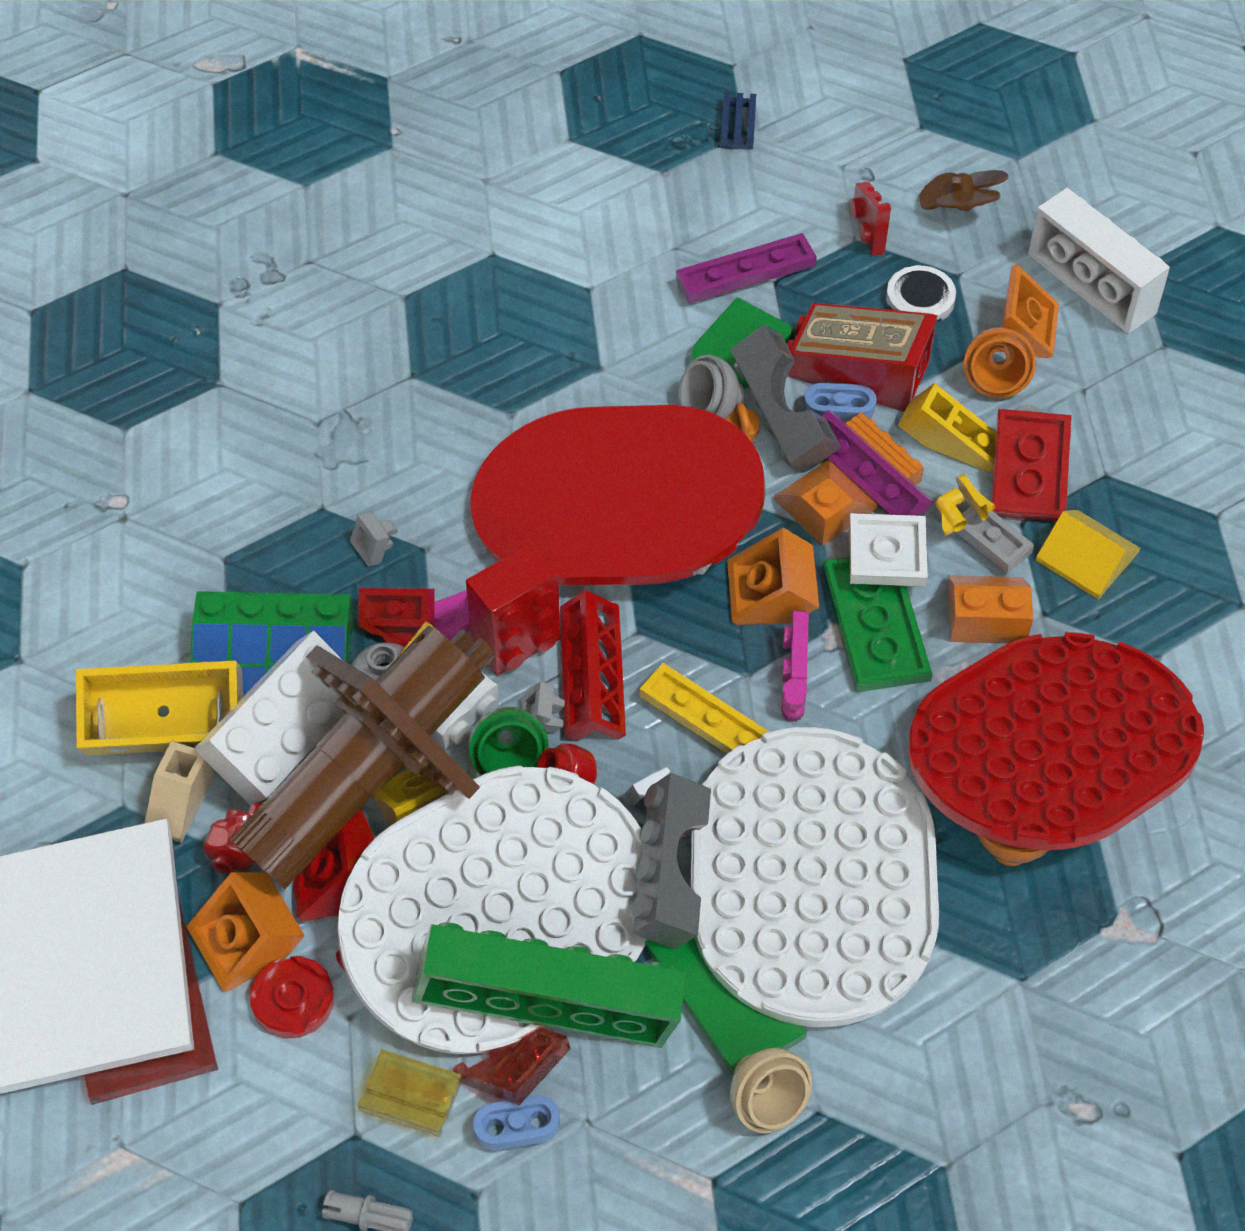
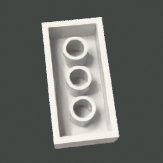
(1098, 260)
(273, 725)

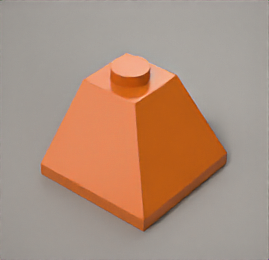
(824, 501)

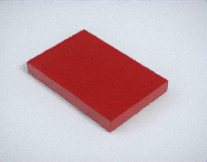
(1031, 464)

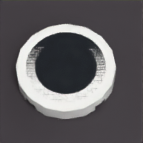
(922, 291)

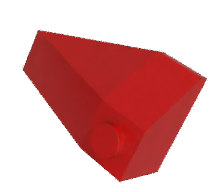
(322, 882)

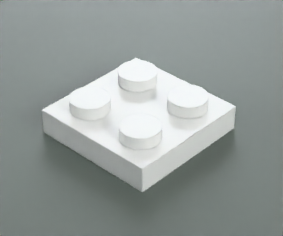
(888, 549)

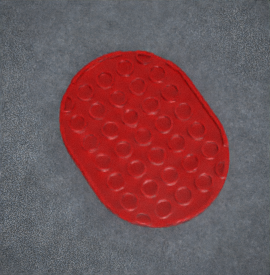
(620, 493)
(1055, 741)

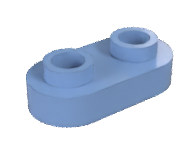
(842, 399)
(516, 1123)

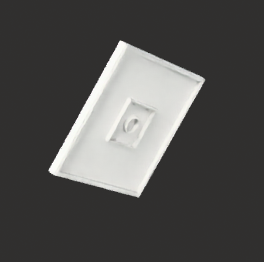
(91, 957)

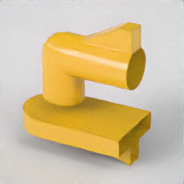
(946, 504)

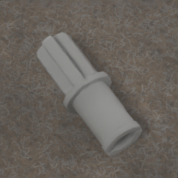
(366, 1212)

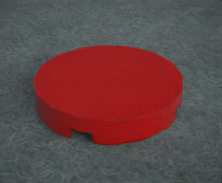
(292, 997)

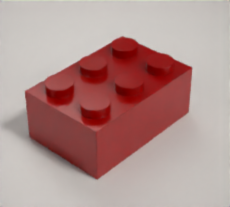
(515, 607)

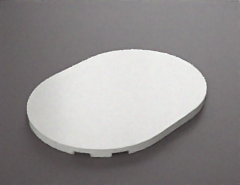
(518, 858)
(815, 878)

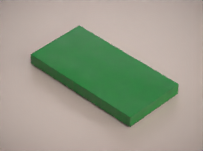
(876, 630)
(724, 1020)

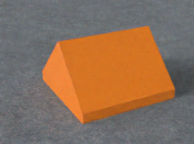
(1030, 312)

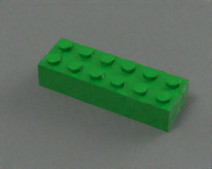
(549, 985)

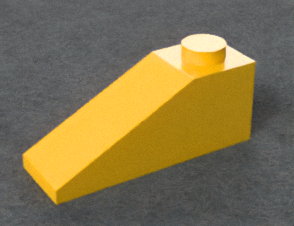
(949, 428)

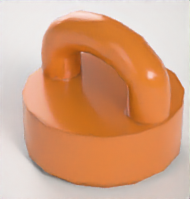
(745, 420)

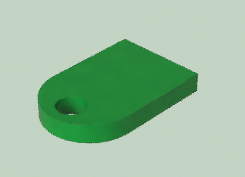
(732, 327)

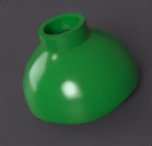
(521, 749)

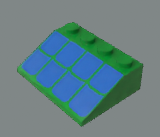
(264, 626)

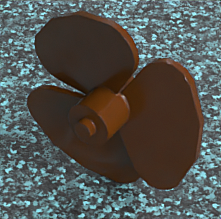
(962, 190)

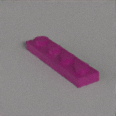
(745, 268)
(875, 473)

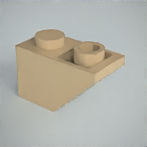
(179, 788)

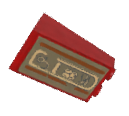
(864, 348)

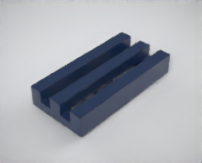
(739, 103)

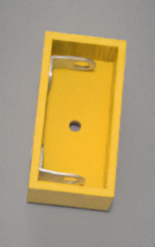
(122, 705)

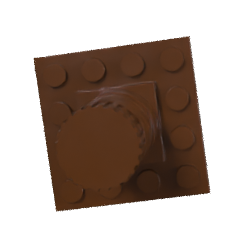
(382, 730)

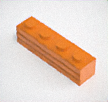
(887, 447)

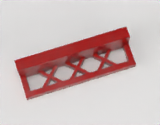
(582, 666)

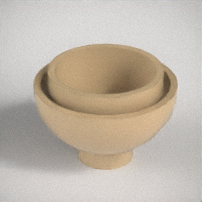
(770, 1089)

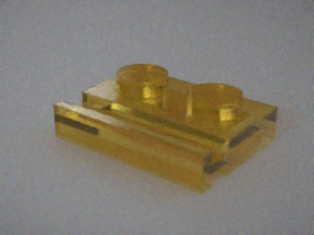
(410, 1092)

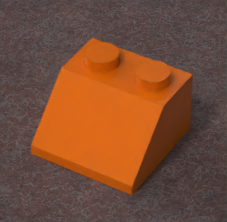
(773, 580)
(989, 609)
(244, 928)

